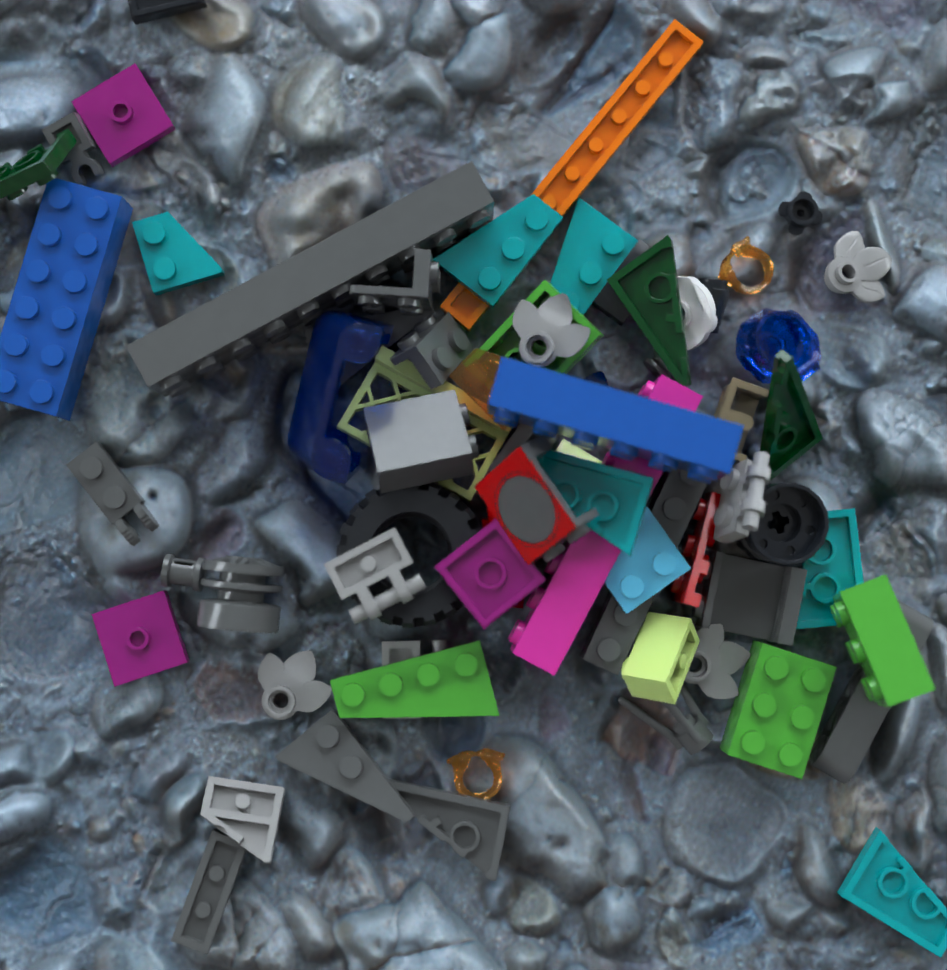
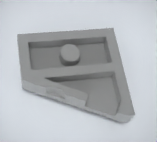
(245, 813)

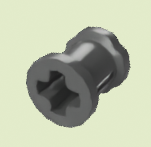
(183, 572)

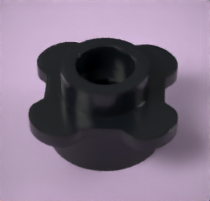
(810, 210)

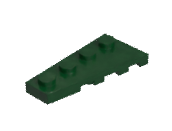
(36, 166)

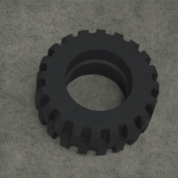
(426, 502)

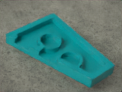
(500, 250)

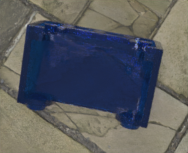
(311, 437)

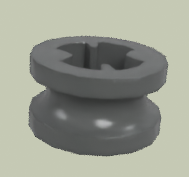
(657, 366)

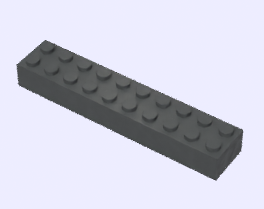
(312, 282)

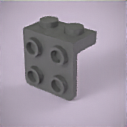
(409, 300)

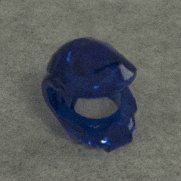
(767, 334)

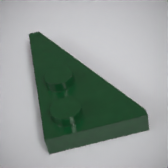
(652, 297)
(789, 419)

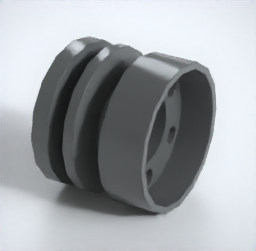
(240, 596)

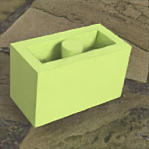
(660, 657)

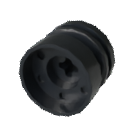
(799, 529)

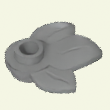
(861, 266)
(550, 324)
(717, 663)
(293, 679)

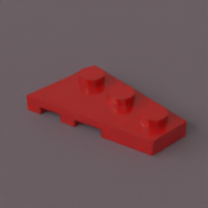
(694, 550)

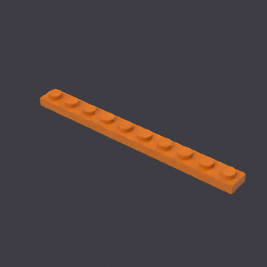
(599, 141)

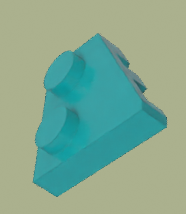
(172, 255)

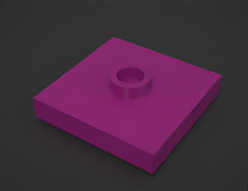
(123, 115)
(489, 574)
(140, 638)

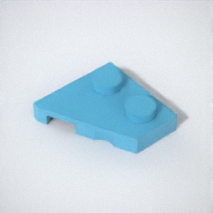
(649, 569)

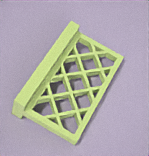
(408, 378)

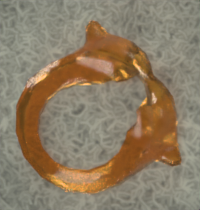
(745, 249)
(492, 759)

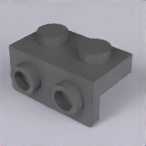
(434, 348)

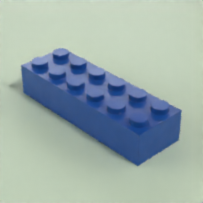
(60, 296)
(613, 420)

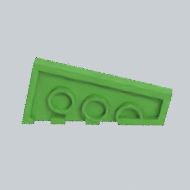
(428, 685)

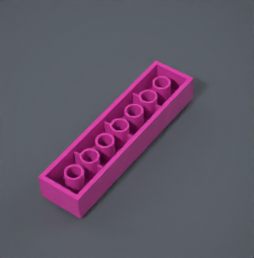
(584, 565)

